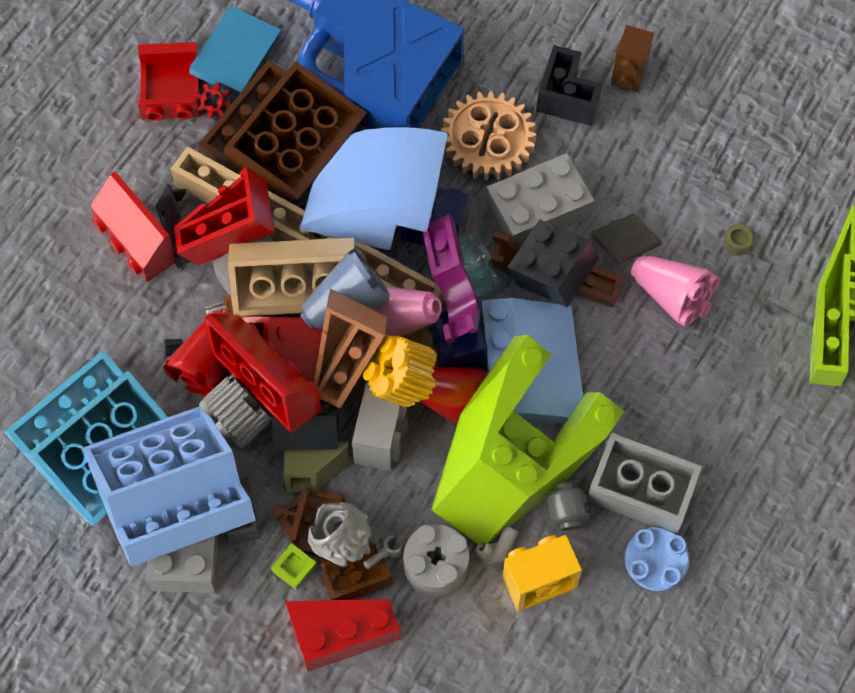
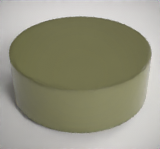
(738, 239)

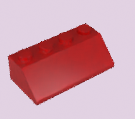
(263, 370)

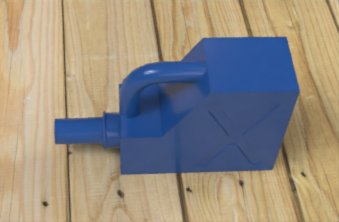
(392, 55)

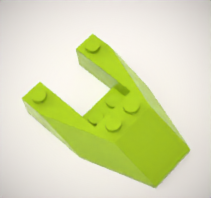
(834, 310)
(501, 461)

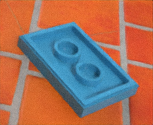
(235, 51)

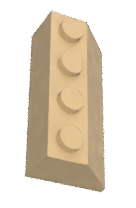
(280, 274)

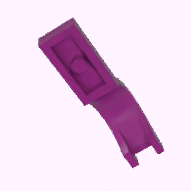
(451, 277)

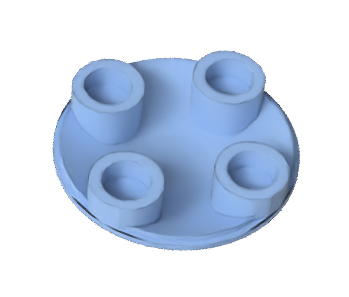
(657, 559)

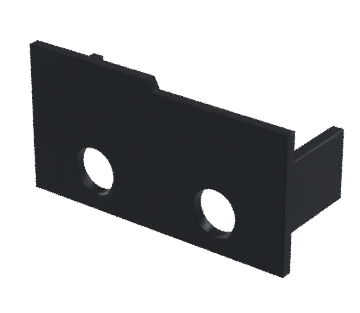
(168, 204)

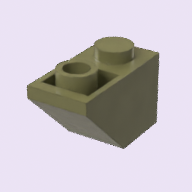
(313, 467)

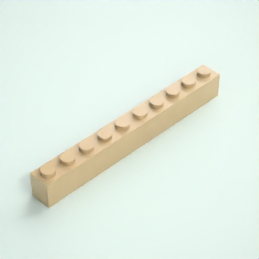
(205, 177)

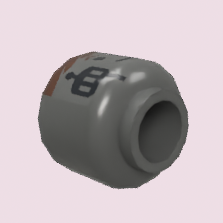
(569, 506)

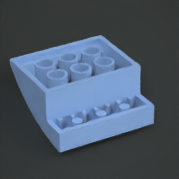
(375, 184)
(169, 485)

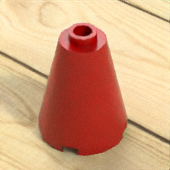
(196, 363)
(453, 390)

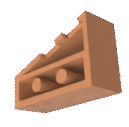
(346, 346)

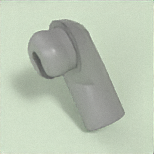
(499, 550)

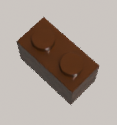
(632, 58)

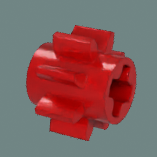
(206, 98)

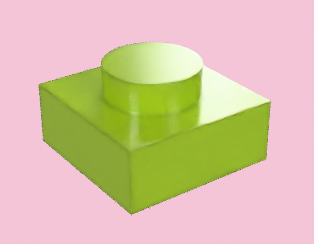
(294, 566)

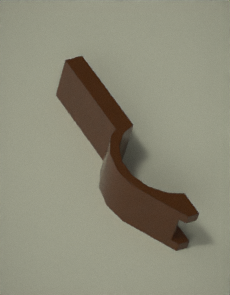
(598, 286)

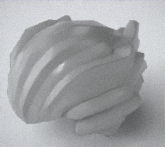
(340, 533)

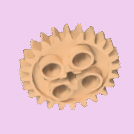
(514, 142)

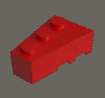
(233, 217)
(341, 628)

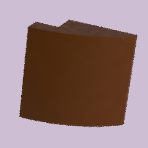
(282, 129)

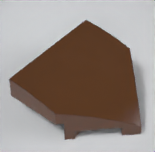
(301, 513)
(355, 578)

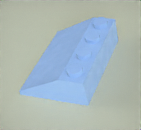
(558, 384)

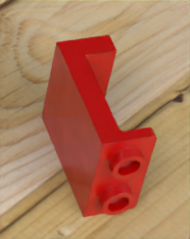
(165, 81)

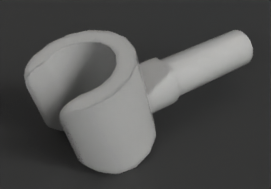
(384, 552)

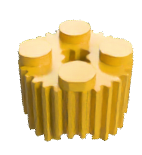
(401, 371)

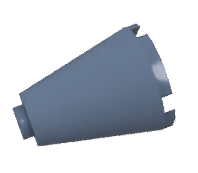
(351, 279)

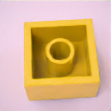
(541, 572)

